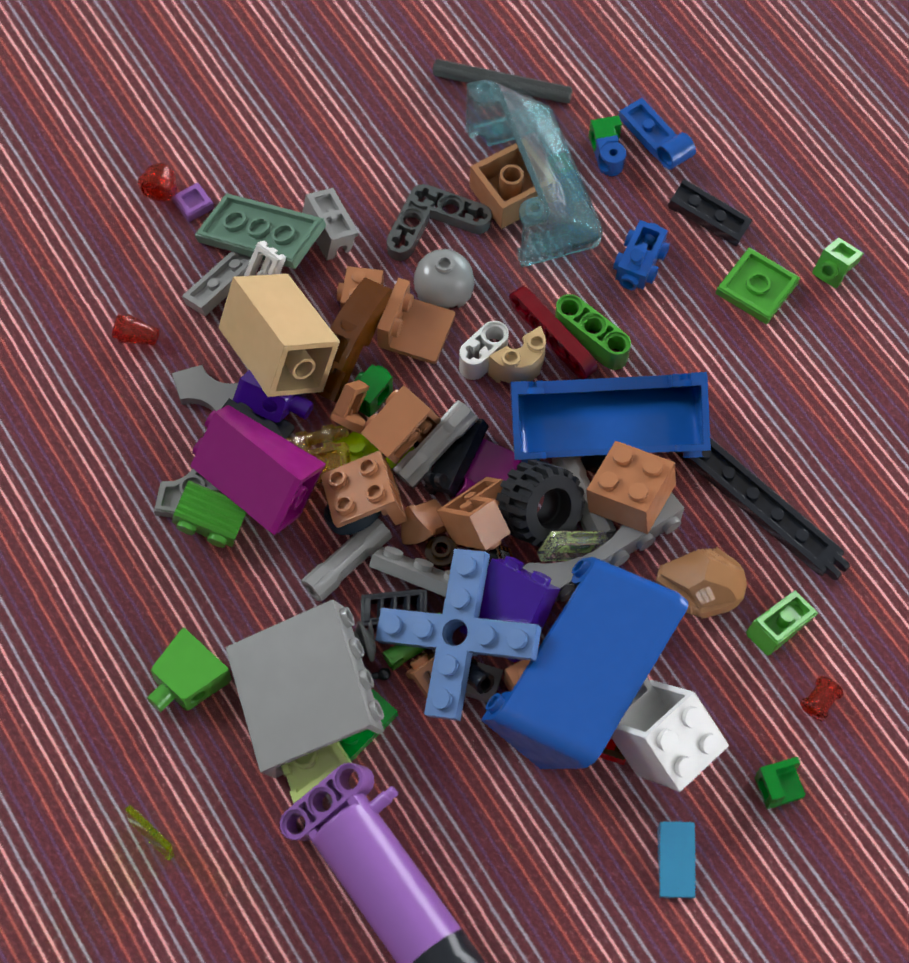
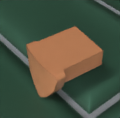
(348, 405)
(421, 522)

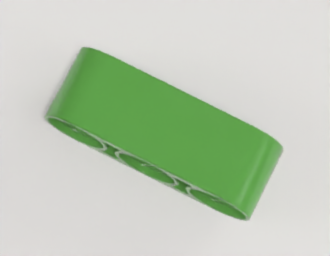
(600, 343)

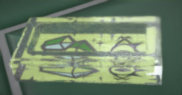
(570, 544)

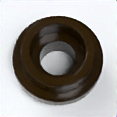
(437, 559)

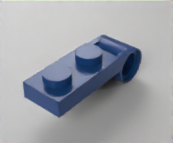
(657, 135)

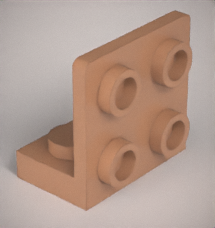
(413, 325)
(362, 490)

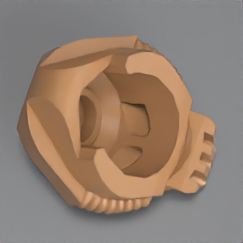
(707, 580)

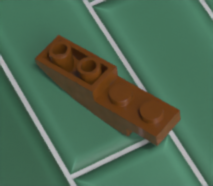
(354, 329)

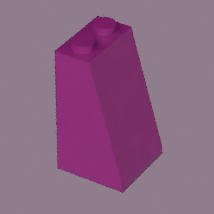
(256, 468)

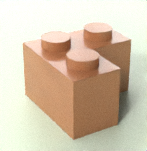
(400, 424)
(475, 517)

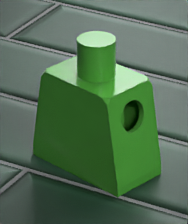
(186, 673)

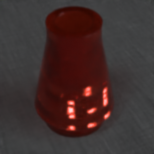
(134, 331)

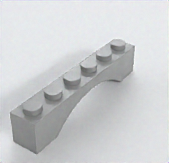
(615, 550)

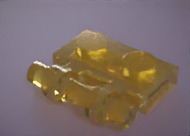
(332, 453)

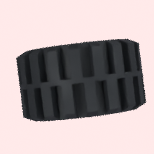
(522, 495)

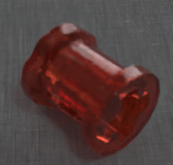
(821, 698)

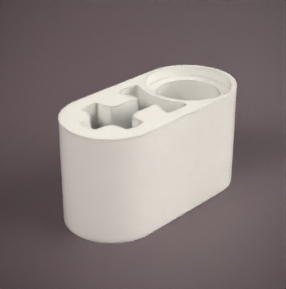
(477, 349)

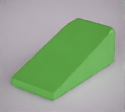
(781, 622)

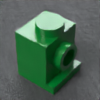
(380, 388)

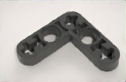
(425, 210)

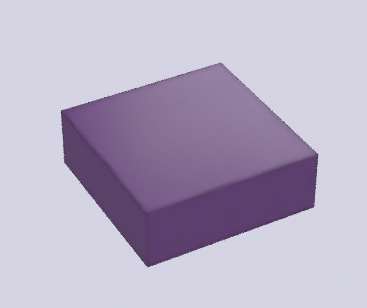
(193, 202)

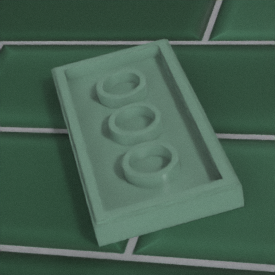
(242, 222)

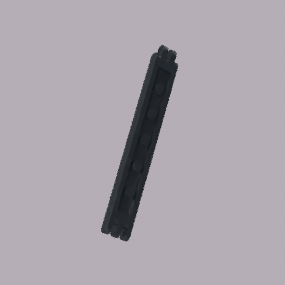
(770, 511)

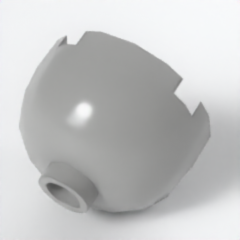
(444, 279)

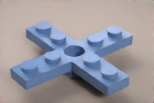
(436, 631)

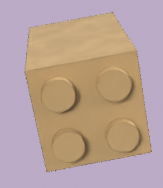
(278, 334)

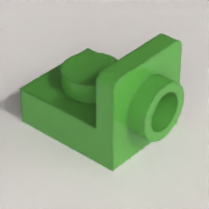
(836, 262)

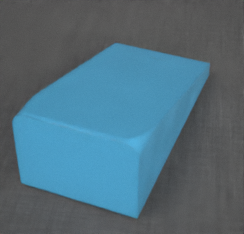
(676, 859)

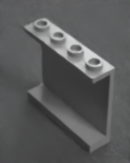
(303, 686)

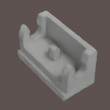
(339, 226)

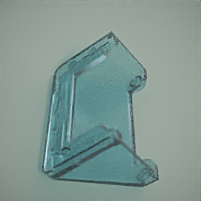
(562, 214)

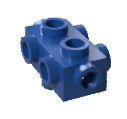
(637, 263)

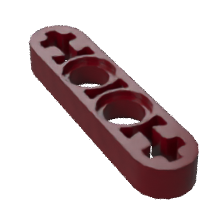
(556, 334)

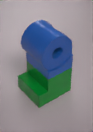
(604, 138)

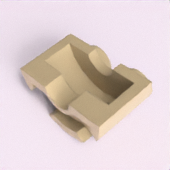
(519, 363)

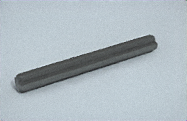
(521, 84)

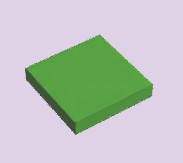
(757, 285)

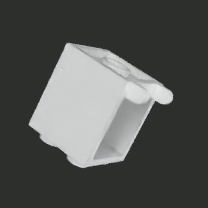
(668, 735)

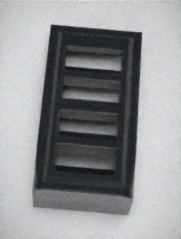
(406, 597)

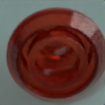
(158, 182)

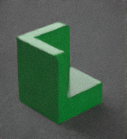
(780, 783)

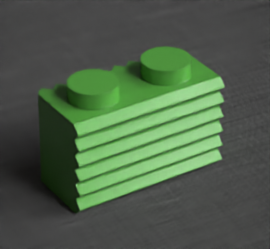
(209, 515)

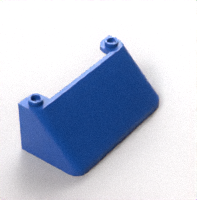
(592, 414)
(587, 667)

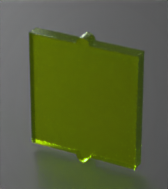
(149, 832)

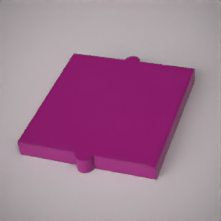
(491, 462)

